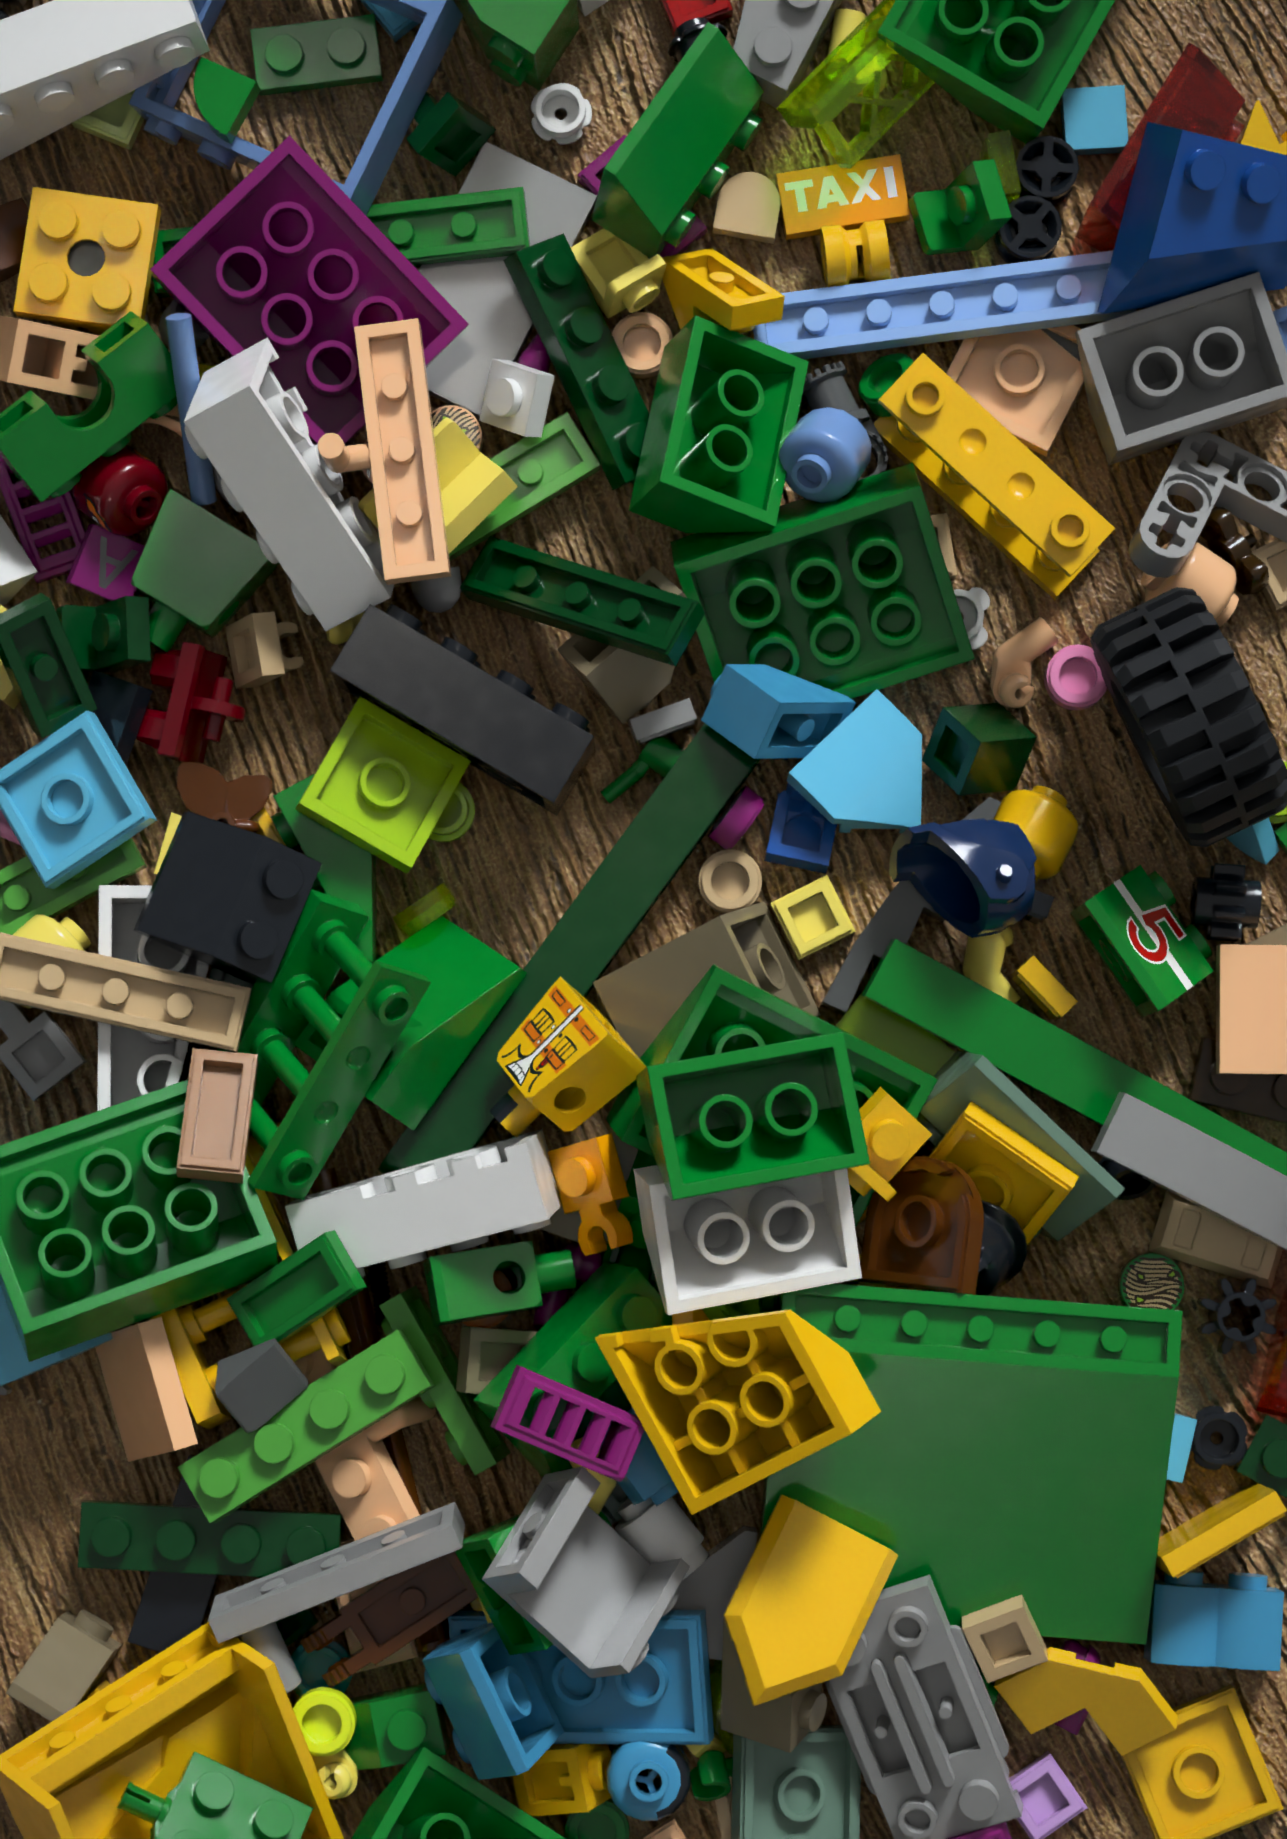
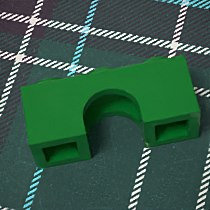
(132, 386)

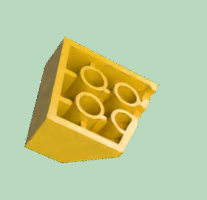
(737, 1397)

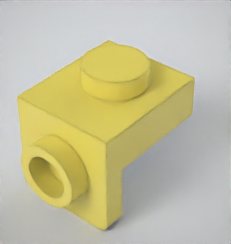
(618, 273)

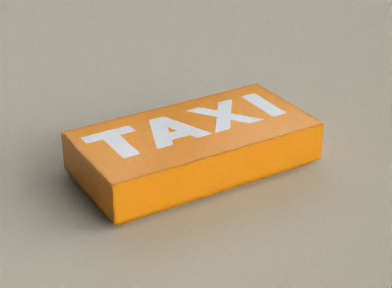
(842, 196)

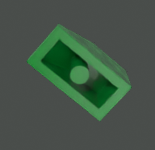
(395, 1726)

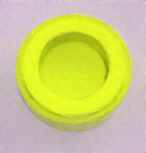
(325, 1720)

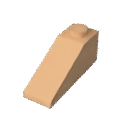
(48, 358)

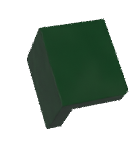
(979, 748)

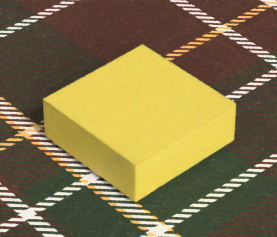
(812, 917)

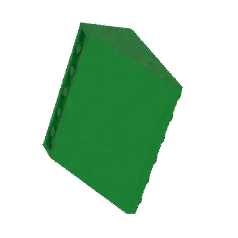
(1007, 1449)

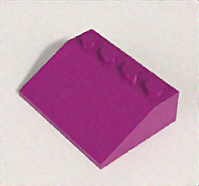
(303, 268)

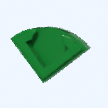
(223, 97)

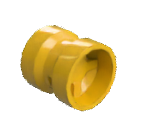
(840, 253)

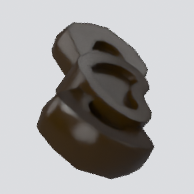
(1226, 542)

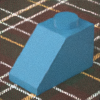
(773, 711)

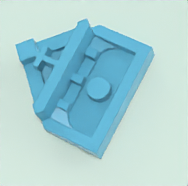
(866, 770)

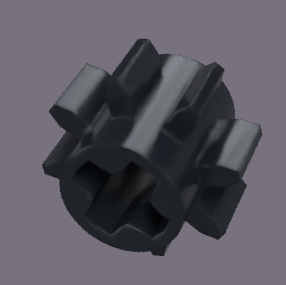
(1225, 902)
(1253, 1323)

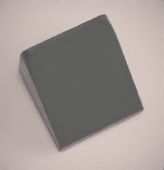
(258, 1383)

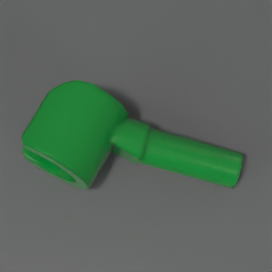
(658, 755)
(711, 1776)

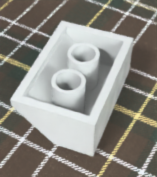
(748, 1239)

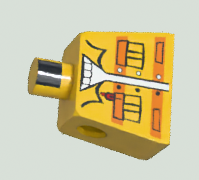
(563, 1063)

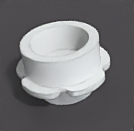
(558, 97)

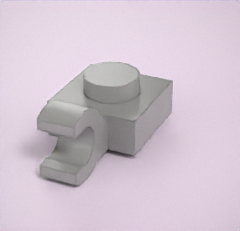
(36, 1050)

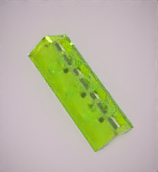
(841, 77)

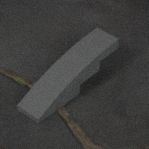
(892, 921)

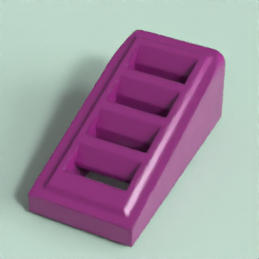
(22, 517)
(618, 1445)

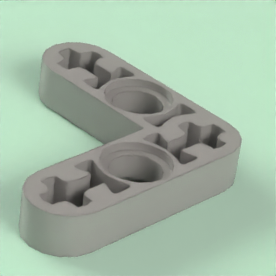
(1204, 489)

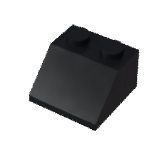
(228, 897)

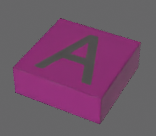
(105, 564)

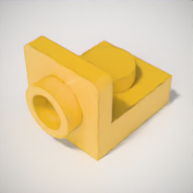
(891, 1141)
(565, 1780)

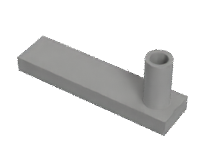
(255, 1606)

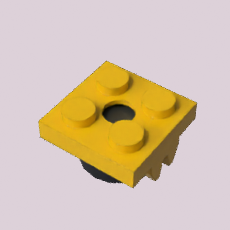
(86, 259)

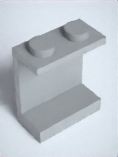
(582, 1578)

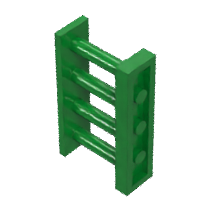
(354, 1046)

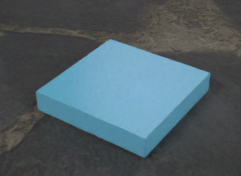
(71, 800)

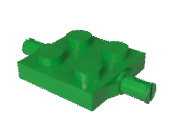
(217, 1805)

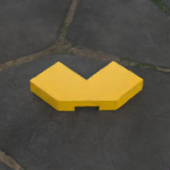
(1116, 1697)

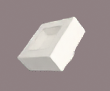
(516, 398)

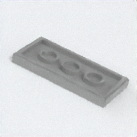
(484, 288)

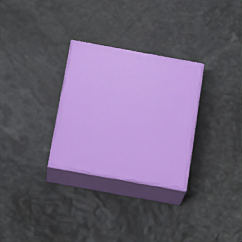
(1046, 1797)

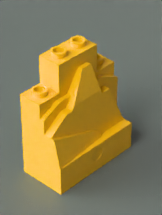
(145, 1729)

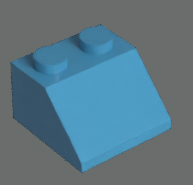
(493, 1703)

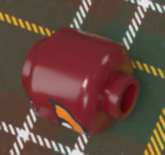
(122, 492)

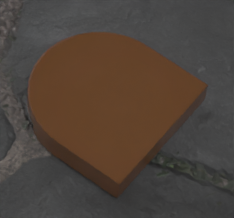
(927, 1231)

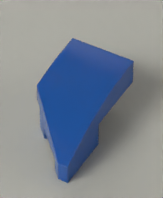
(799, 834)

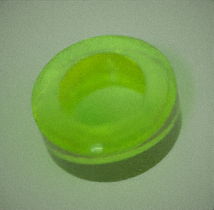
(424, 910)

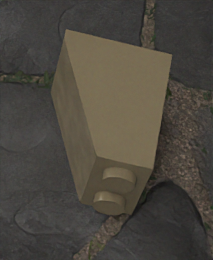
(652, 988)

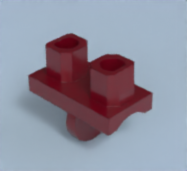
(195, 706)

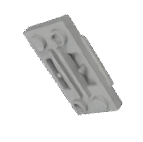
(924, 1720)

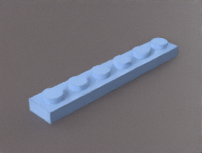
(941, 307)

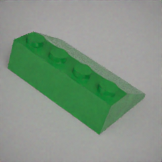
(997, 55)
(831, 593)
(736, 1015)
(108, 1230)

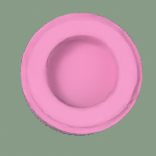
(1074, 678)

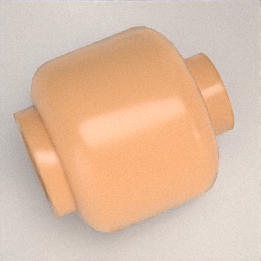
(1205, 574)

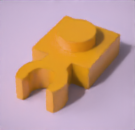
(590, 1182)

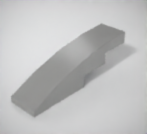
(1196, 1167)

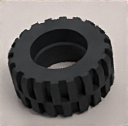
(1191, 716)

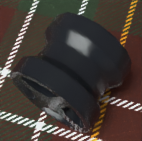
(1047, 159)
(1036, 221)

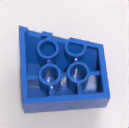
(1197, 219)

